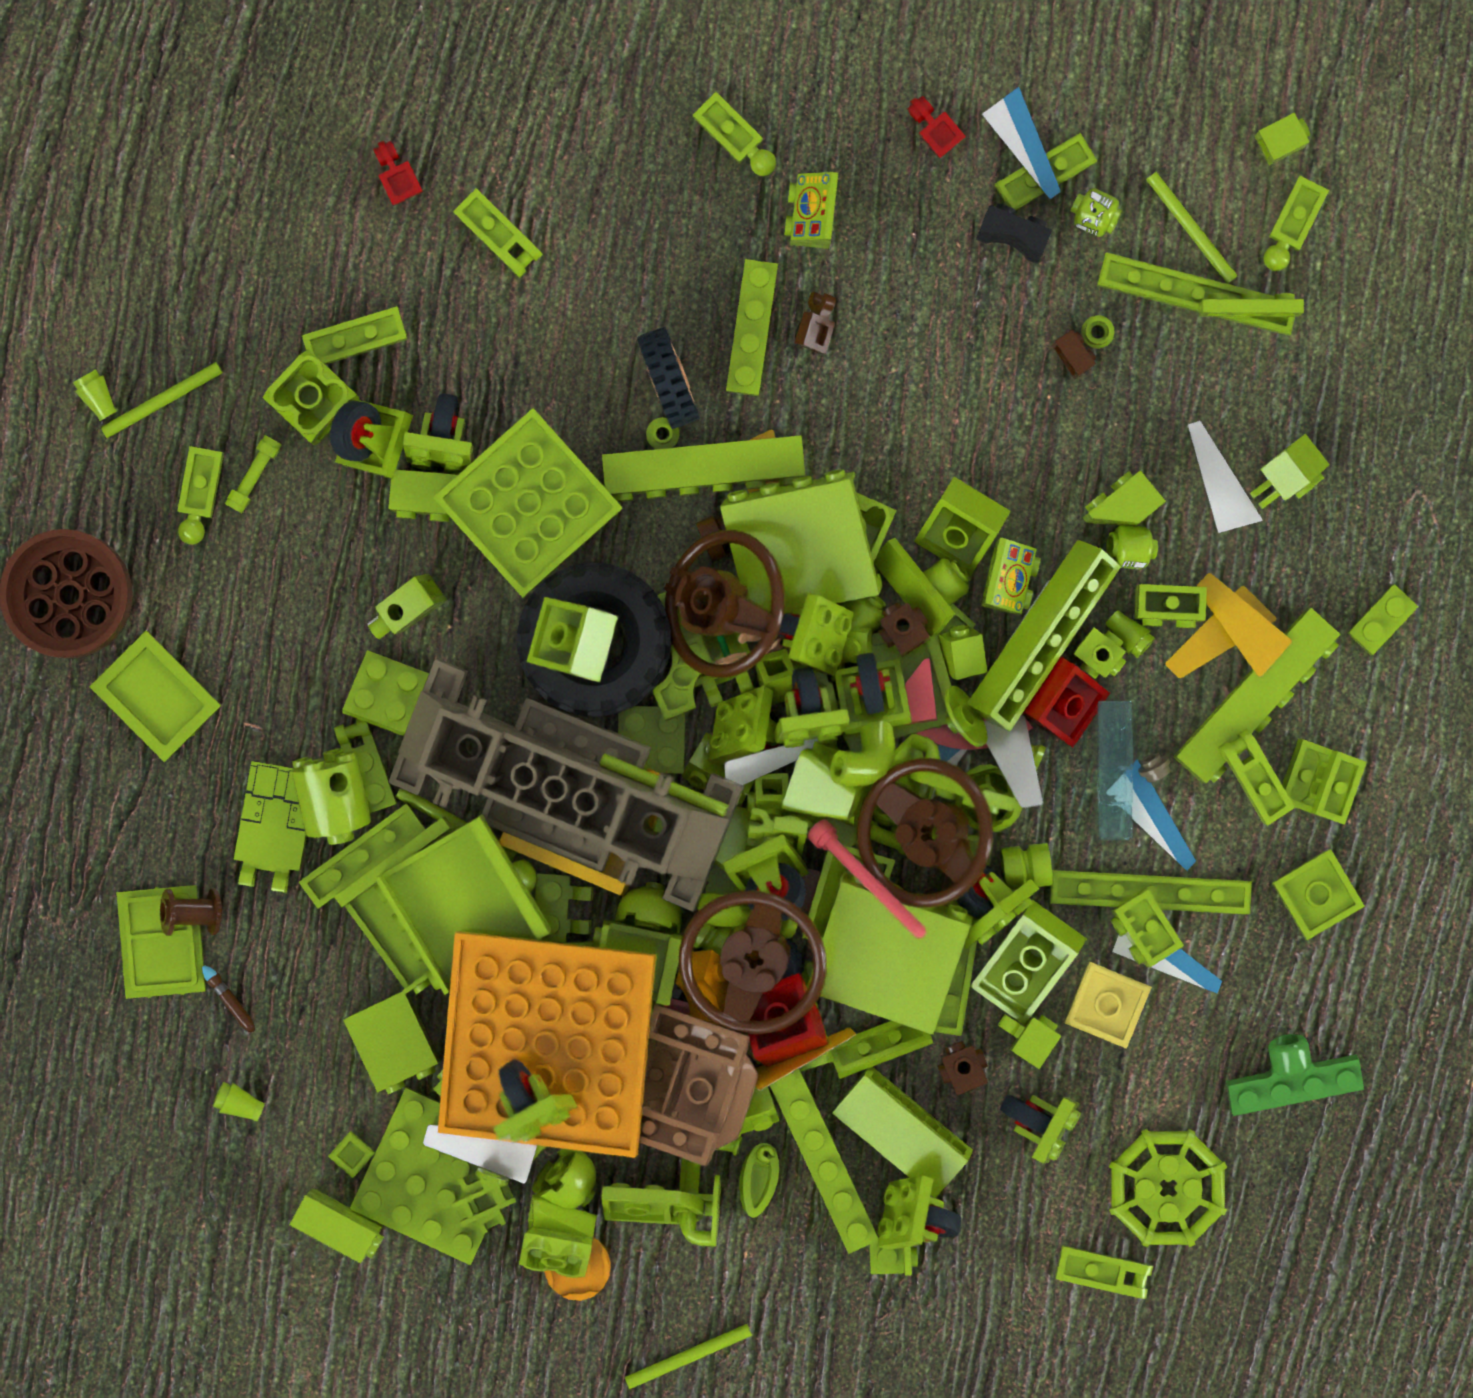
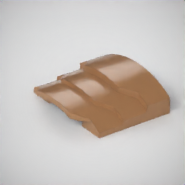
(694, 1085)

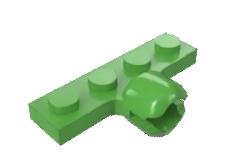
(1293, 1078)

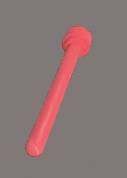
(824, 836)

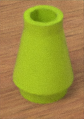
(95, 394)
(1134, 635)
(237, 1102)

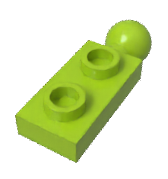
(734, 134)
(1294, 222)
(198, 492)

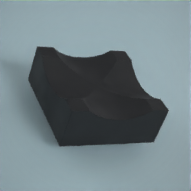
(1004, 227)

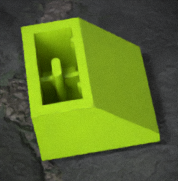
(1129, 504)

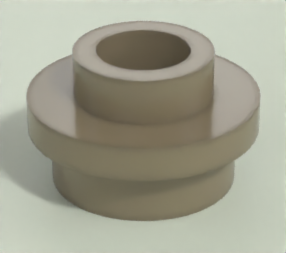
(1155, 767)

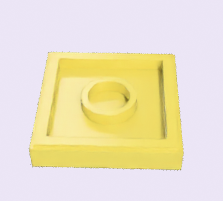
(1107, 1004)

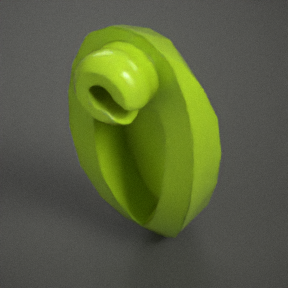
(758, 1179)

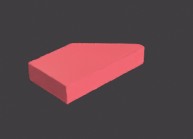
(921, 694)

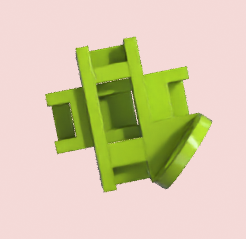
(481, 1195)

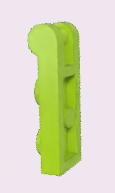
(496, 232)
(374, 776)
(1257, 778)
(1102, 1271)

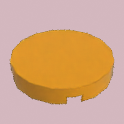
(584, 1287)

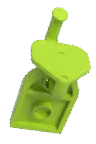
(924, 783)
(670, 1206)

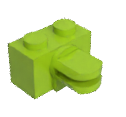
(1292, 471)

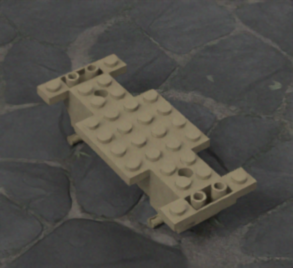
(553, 793)

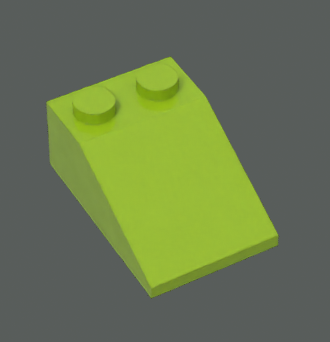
(1028, 962)

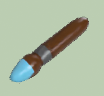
(214, 980)

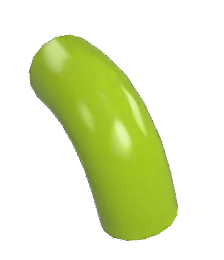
(869, 764)

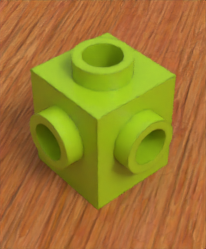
(1091, 644)
(769, 794)

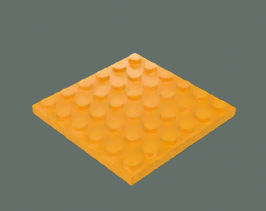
(565, 1015)

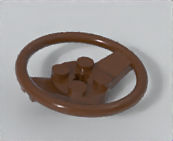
(717, 604)
(915, 824)
(748, 977)

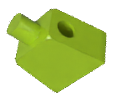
(417, 600)

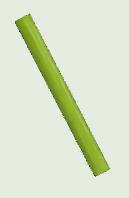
(1191, 227)
(161, 400)
(675, 790)
(437, 812)
(688, 1356)

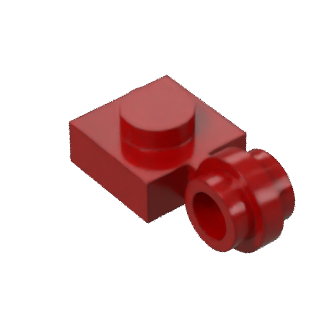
(940, 133)
(400, 180)

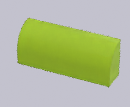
(902, 1130)

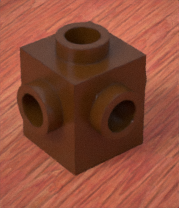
(908, 640)
(972, 1076)

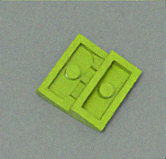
(1323, 780)

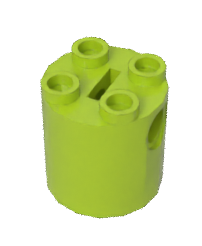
(331, 795)

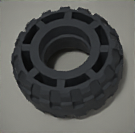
(646, 632)

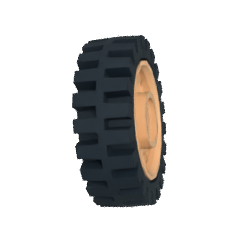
(668, 377)

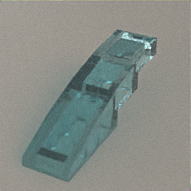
(1114, 770)

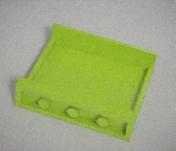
(811, 533)
(454, 887)
(376, 917)
(882, 965)

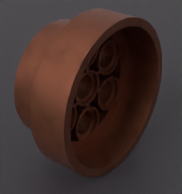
(22, 590)

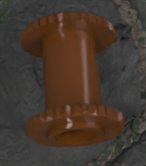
(190, 912)

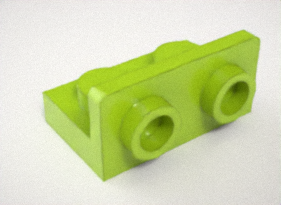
(1146, 929)

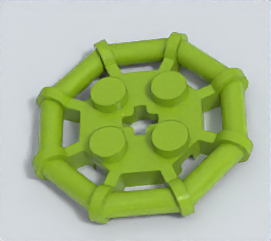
(1167, 1168)

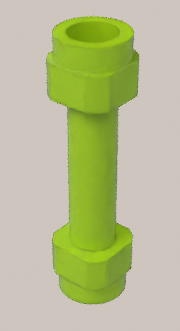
(267, 449)

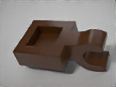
(815, 326)

